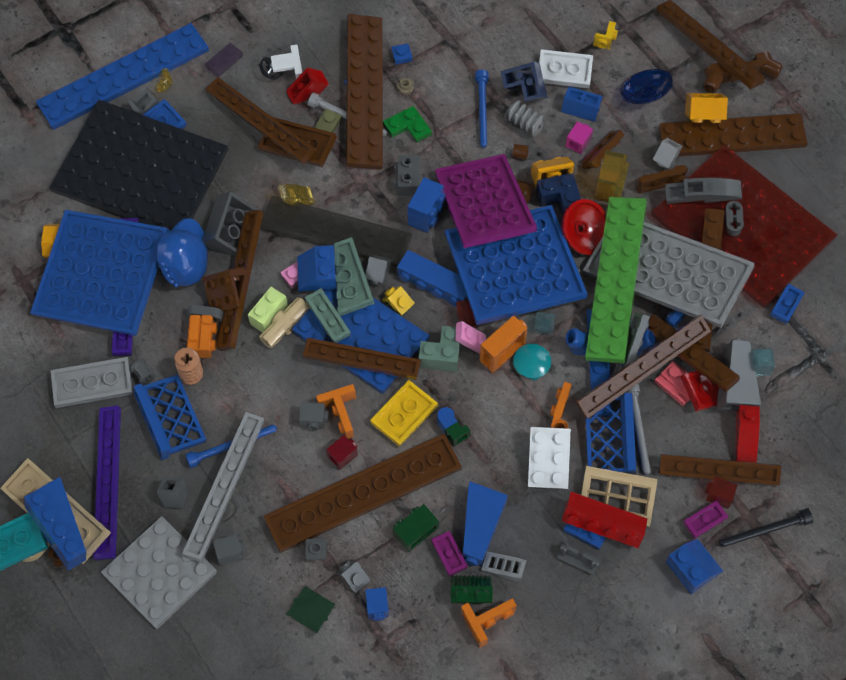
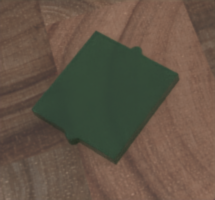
(310, 609)

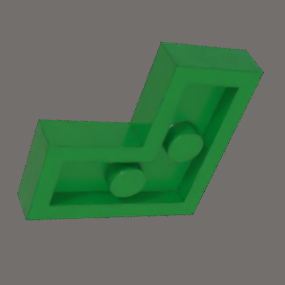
(408, 120)

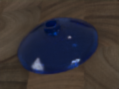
(646, 86)

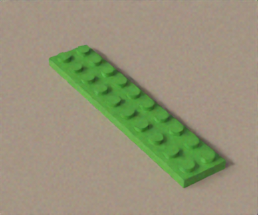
(616, 280)

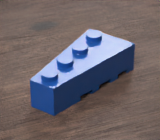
(55, 519)

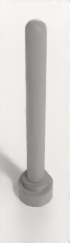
(316, 101)
(635, 390)

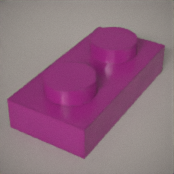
(705, 519)
(449, 553)

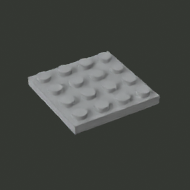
(156, 573)

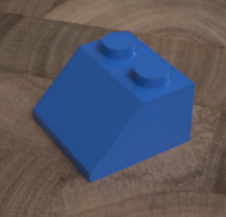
(317, 269)
(693, 565)

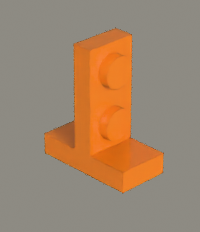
(335, 400)
(486, 619)

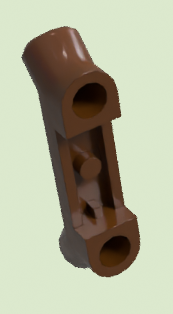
(717, 74)

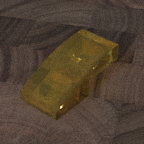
(293, 194)

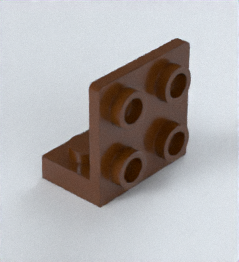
(222, 290)

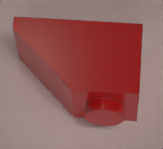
(307, 83)

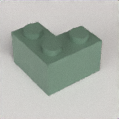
(441, 355)

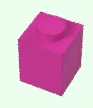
(579, 137)

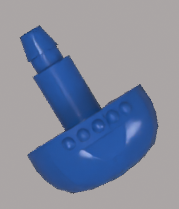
(183, 254)

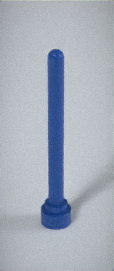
(482, 78)
(195, 458)

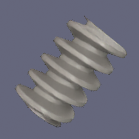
(525, 118)

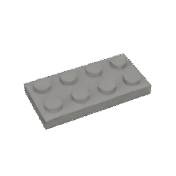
(91, 382)

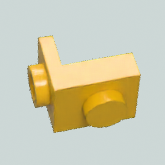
(605, 41)
(398, 299)

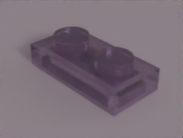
(224, 59)

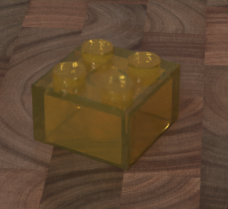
(611, 176)

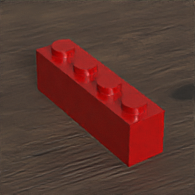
(604, 519)

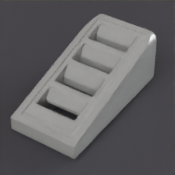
(521, 563)

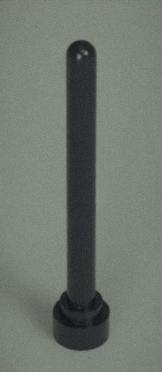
(803, 517)

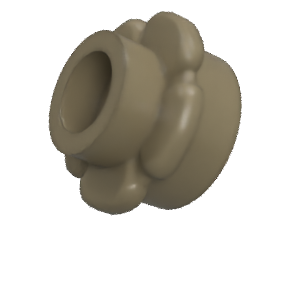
(405, 90)

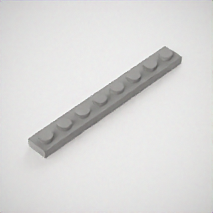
(223, 487)

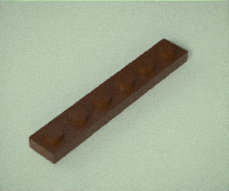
(697, 357)
(362, 358)
(725, 469)

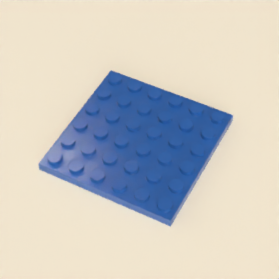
(518, 271)
(99, 272)

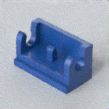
(581, 104)

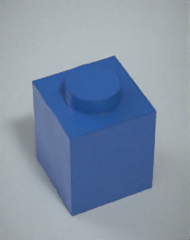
(377, 603)

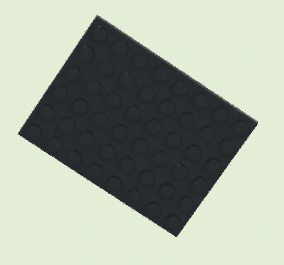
(138, 167)

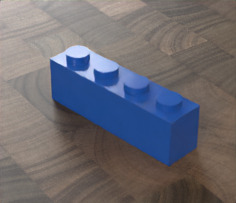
(431, 277)

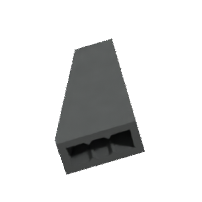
(739, 358)

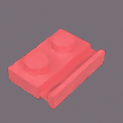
(672, 384)

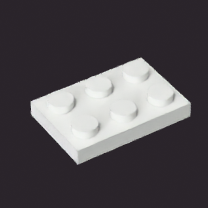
(566, 68)
(549, 457)

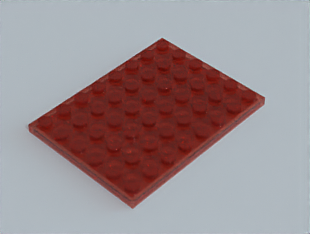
(761, 205)

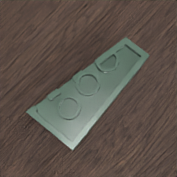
(352, 285)

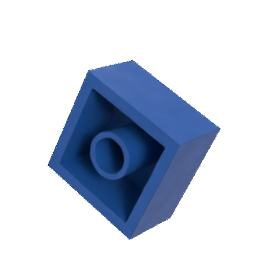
(426, 205)

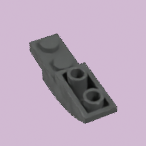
(703, 189)

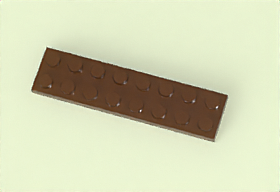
(737, 134)

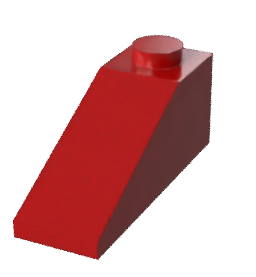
(747, 433)

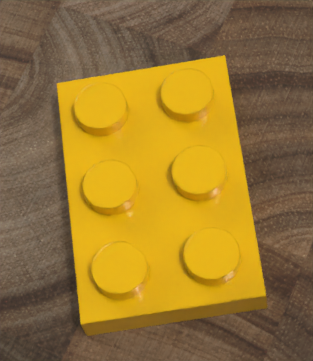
(404, 413)

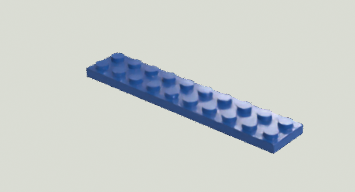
(122, 76)

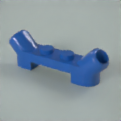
(578, 340)

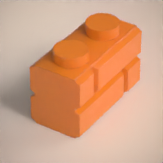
(201, 335)

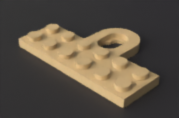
(30, 478)

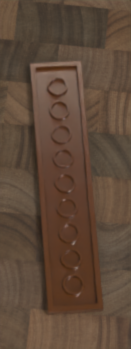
(364, 92)
(362, 493)

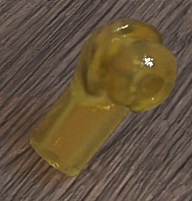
(166, 81)

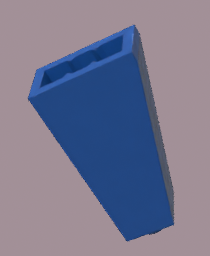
(482, 519)

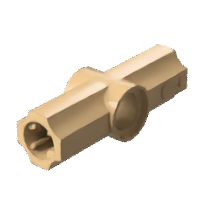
(284, 322)

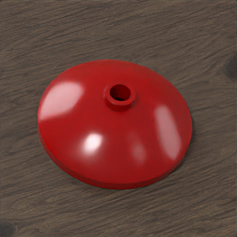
(591, 223)

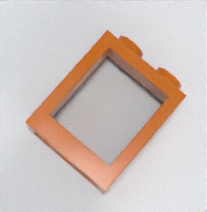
(503, 343)

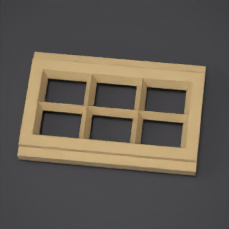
(622, 478)

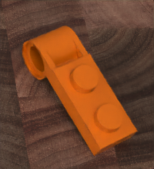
(557, 410)

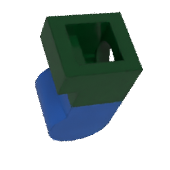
(451, 427)

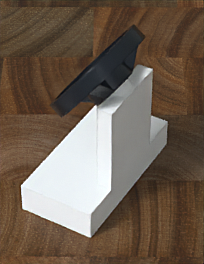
(282, 63)

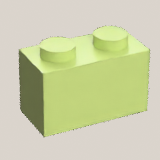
(266, 308)

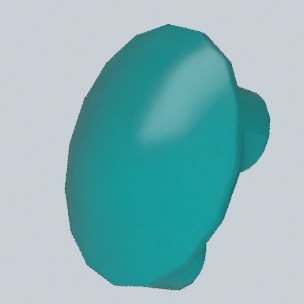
(532, 361)

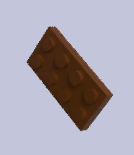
(319, 139)

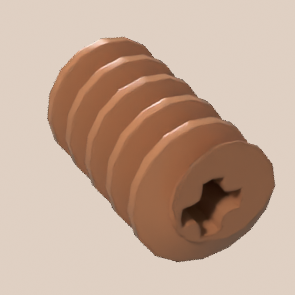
(188, 366)

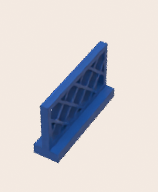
(152, 417)
(627, 436)

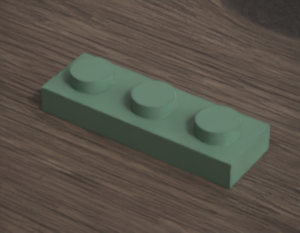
(327, 316)

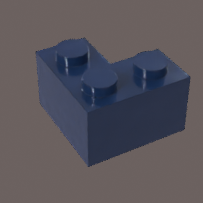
(529, 78)
(558, 190)

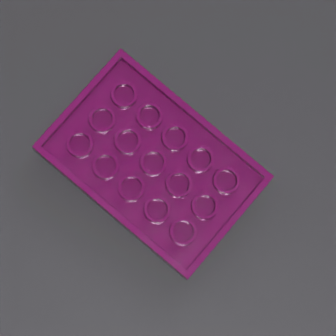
(485, 201)

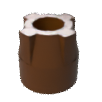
(520, 151)

